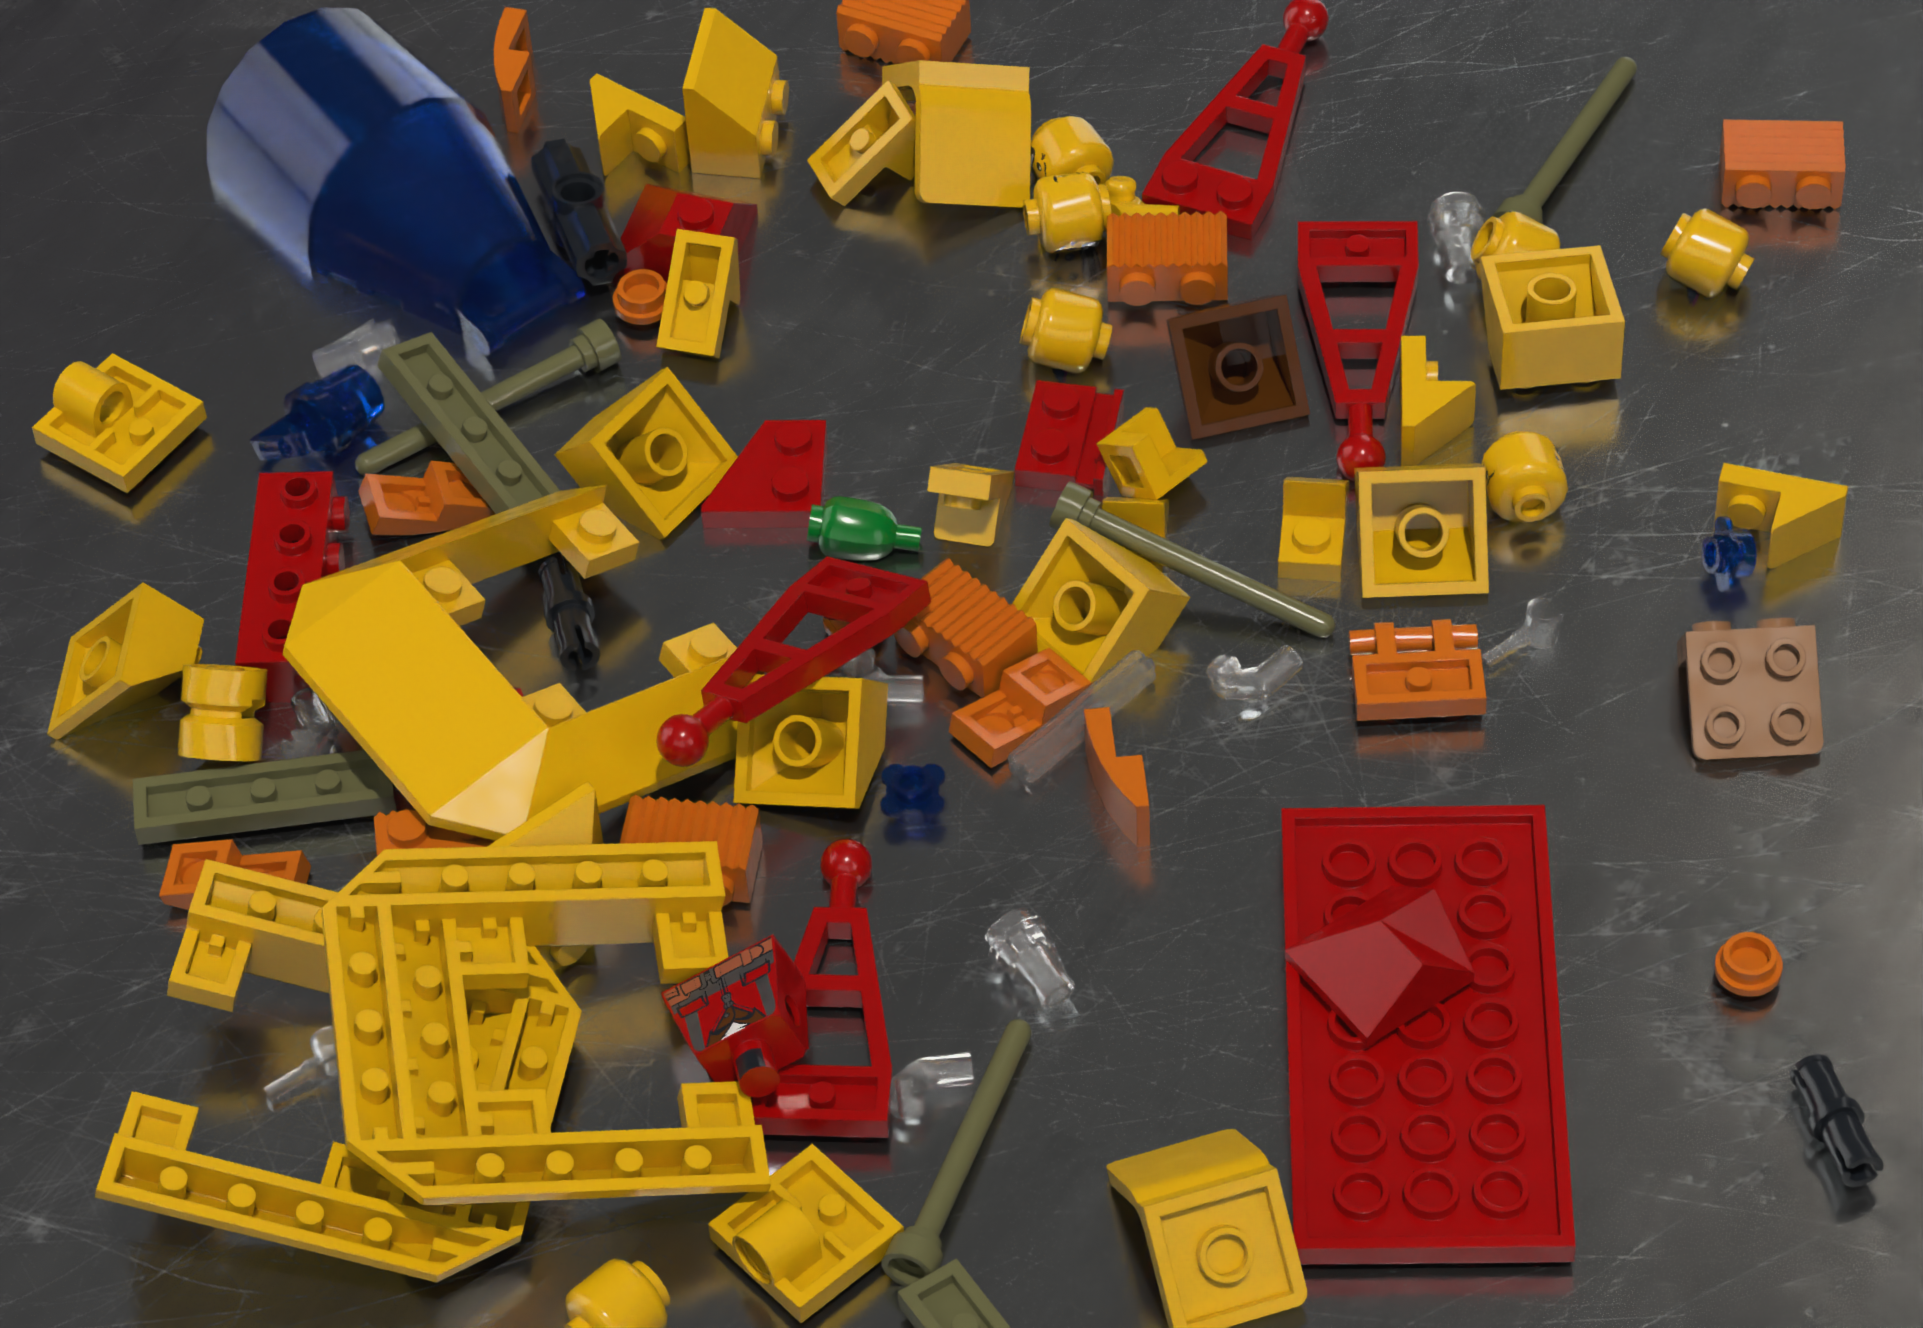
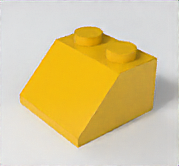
(731, 100)
(1552, 317)
(1422, 530)

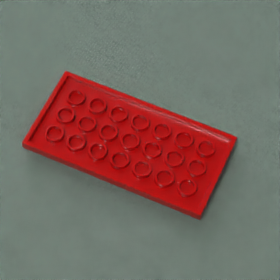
(1456, 1121)

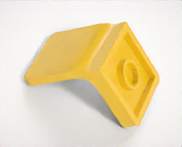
(968, 131)
(1214, 1230)

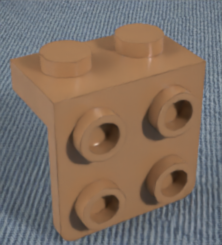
(1752, 690)

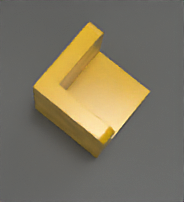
(1146, 458)

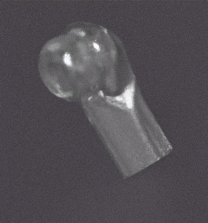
(1253, 684)
(902, 689)
(317, 731)
(926, 1075)

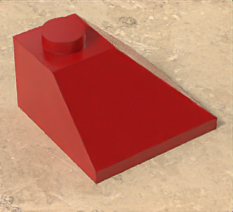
(663, 210)

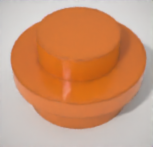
(640, 297)
(1748, 964)

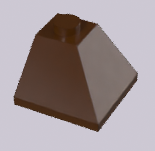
(1238, 366)

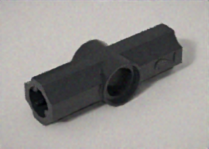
(579, 212)

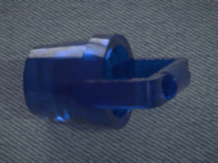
(322, 416)

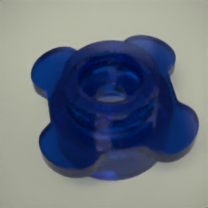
(1728, 553)
(912, 806)

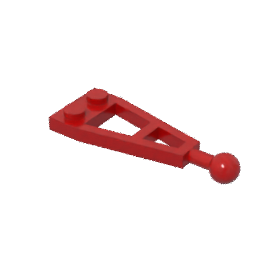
(1214, 190)
(1358, 254)
(866, 597)
(837, 1097)

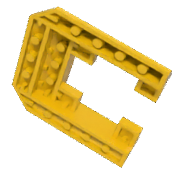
(442, 718)
(461, 919)
(275, 931)

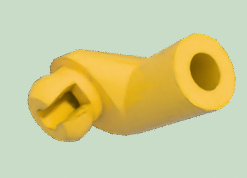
(1123, 199)

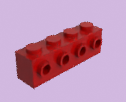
(290, 546)

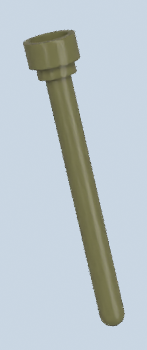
(1571, 143)
(590, 349)
(1078, 504)
(918, 1247)

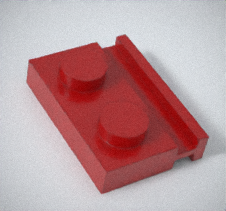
(1064, 435)

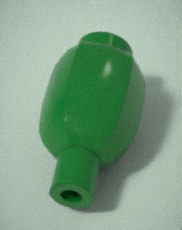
(859, 530)

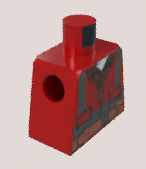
(744, 1016)

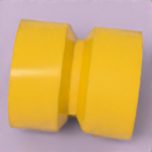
(222, 712)

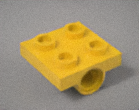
(116, 420)
(806, 1233)

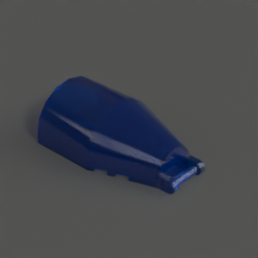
(383, 177)

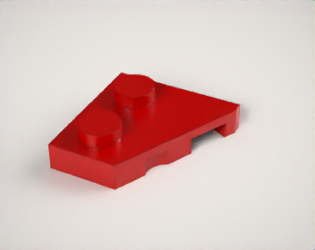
(772, 478)

